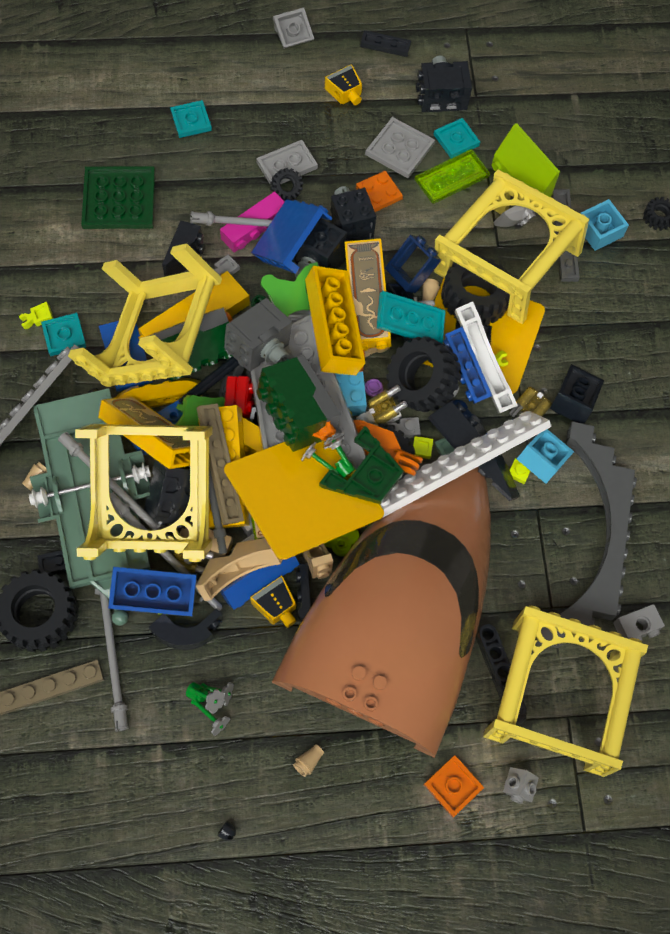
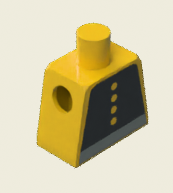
(344, 85)
(275, 602)

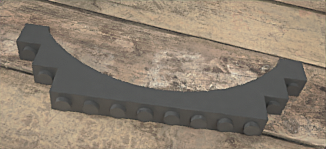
(615, 489)

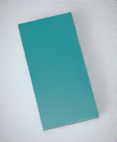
(409, 317)

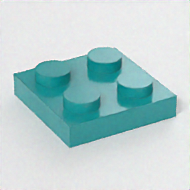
(190, 119)
(456, 138)
(62, 333)

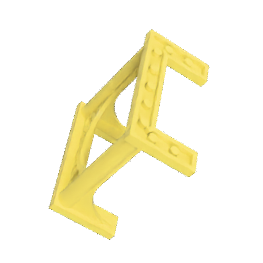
(497, 198)
(168, 358)
(99, 532)
(625, 652)

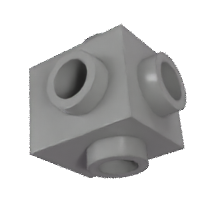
(520, 785)

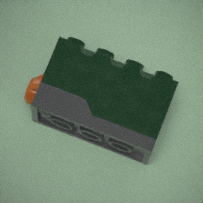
(209, 341)
(298, 403)

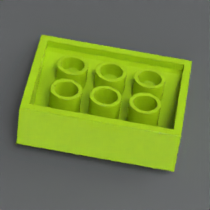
(525, 161)

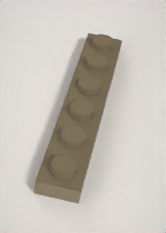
(226, 495)
(50, 687)

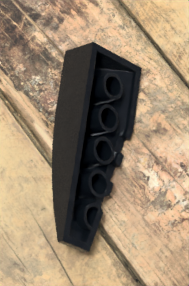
(462, 426)

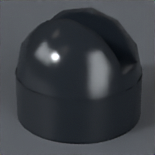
(227, 831)

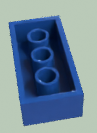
(152, 591)

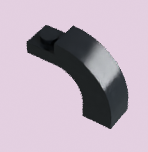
(185, 638)

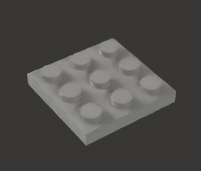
(400, 147)

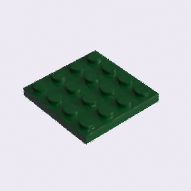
(118, 197)

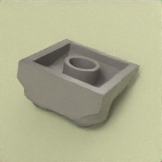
(293, 28)
(515, 216)

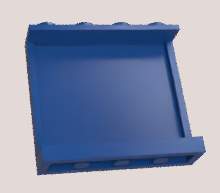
(288, 233)

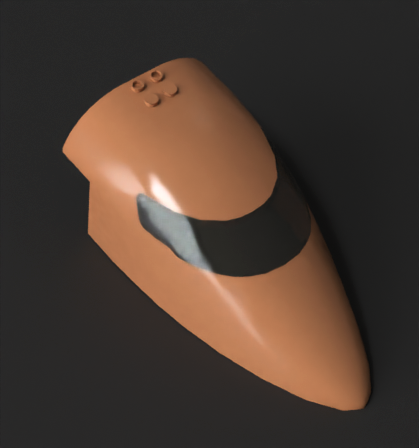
(401, 616)

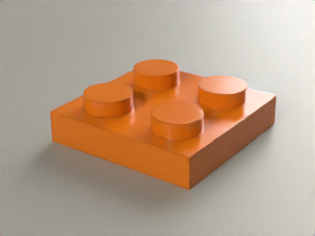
(381, 190)
(453, 786)

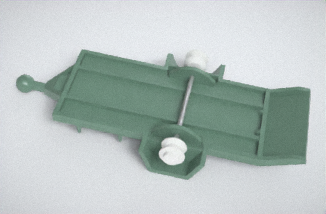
(71, 480)

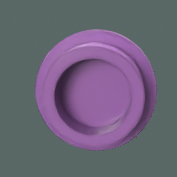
(373, 387)

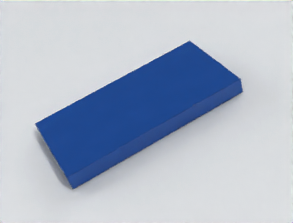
(137, 353)

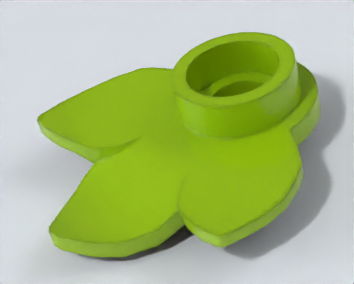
(346, 540)

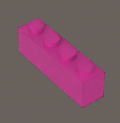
(237, 235)

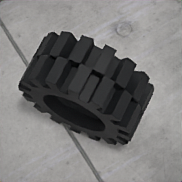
(291, 175)
(655, 220)

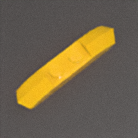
(160, 394)

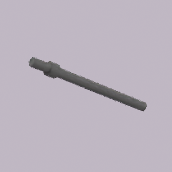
(219, 532)

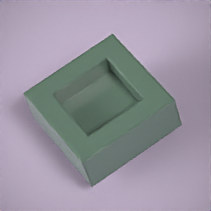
(443, 447)

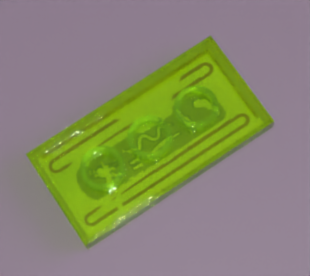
(452, 176)

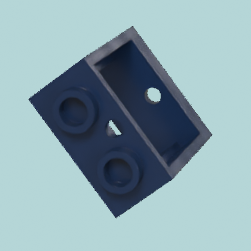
(401, 257)

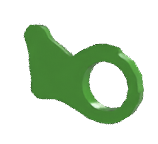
(288, 295)
(189, 410)

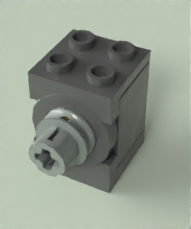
(258, 335)

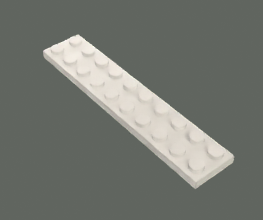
(464, 459)

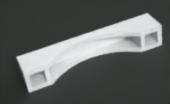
(472, 325)

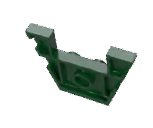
(372, 478)

